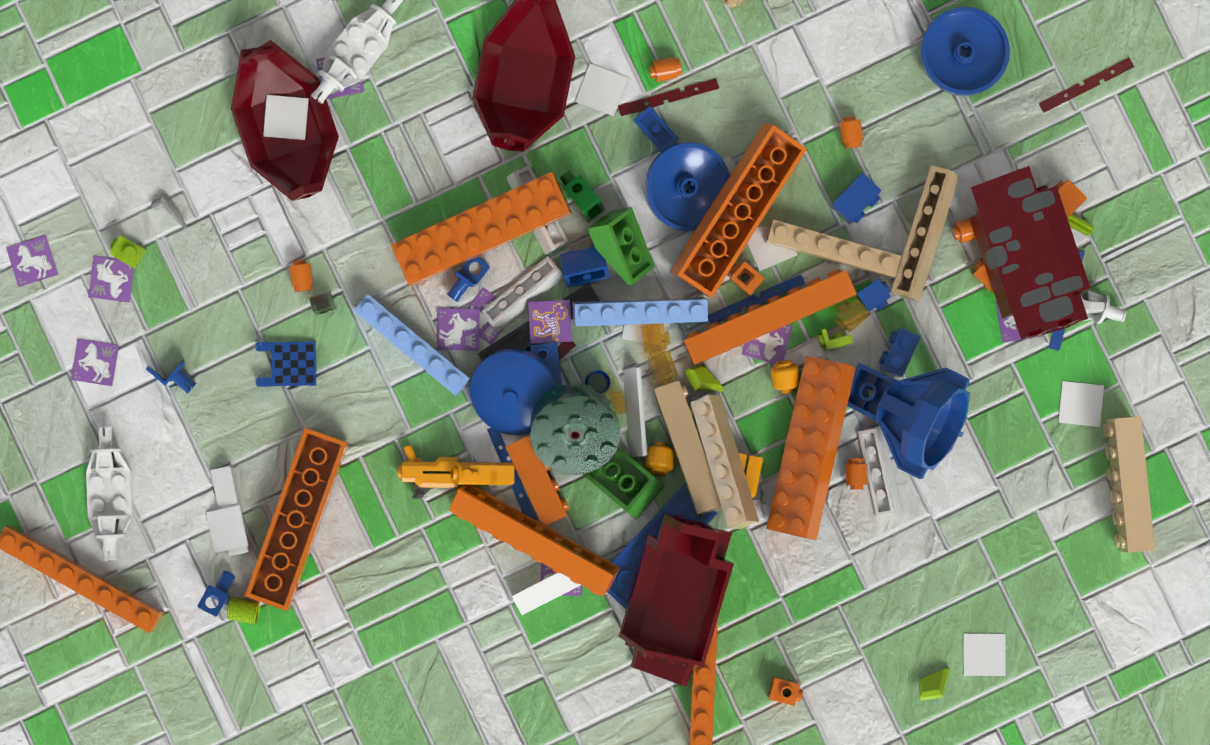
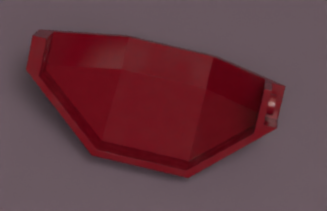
(524, 74)
(290, 165)

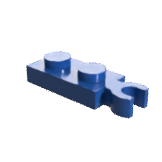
(655, 129)

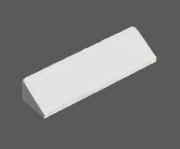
(551, 236)
(525, 290)
(635, 412)
(880, 472)
(227, 496)
(543, 592)

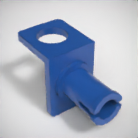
(466, 279)
(176, 376)
(218, 592)

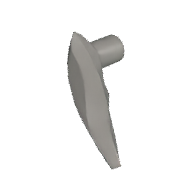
(165, 202)

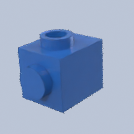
(874, 295)

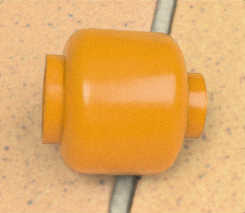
(785, 376)
(660, 459)

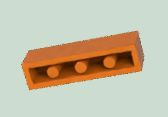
(537, 482)

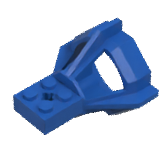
(916, 414)

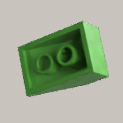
(622, 244)
(626, 483)

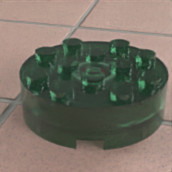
(574, 429)

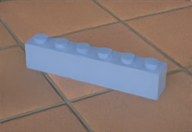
(640, 311)
(412, 345)

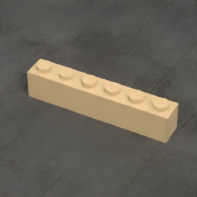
(925, 233)
(833, 249)
(687, 446)
(724, 462)

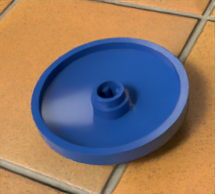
(965, 51)
(684, 184)
(508, 388)

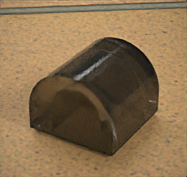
(323, 303)

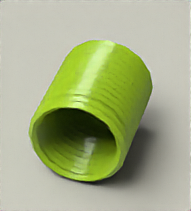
(243, 610)

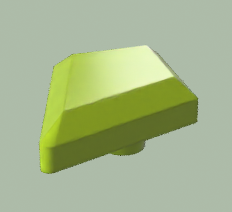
(703, 380)
(933, 685)

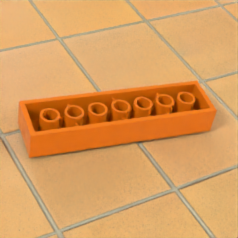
(738, 210)
(481, 229)
(811, 447)
(297, 519)

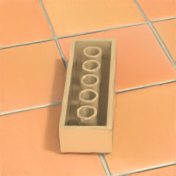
(1129, 484)

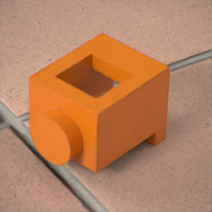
(754, 277)
(777, 687)

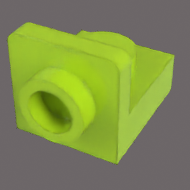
(127, 251)
(838, 340)

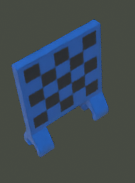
(291, 364)

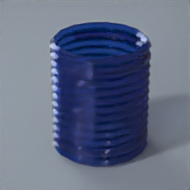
(604, 374)

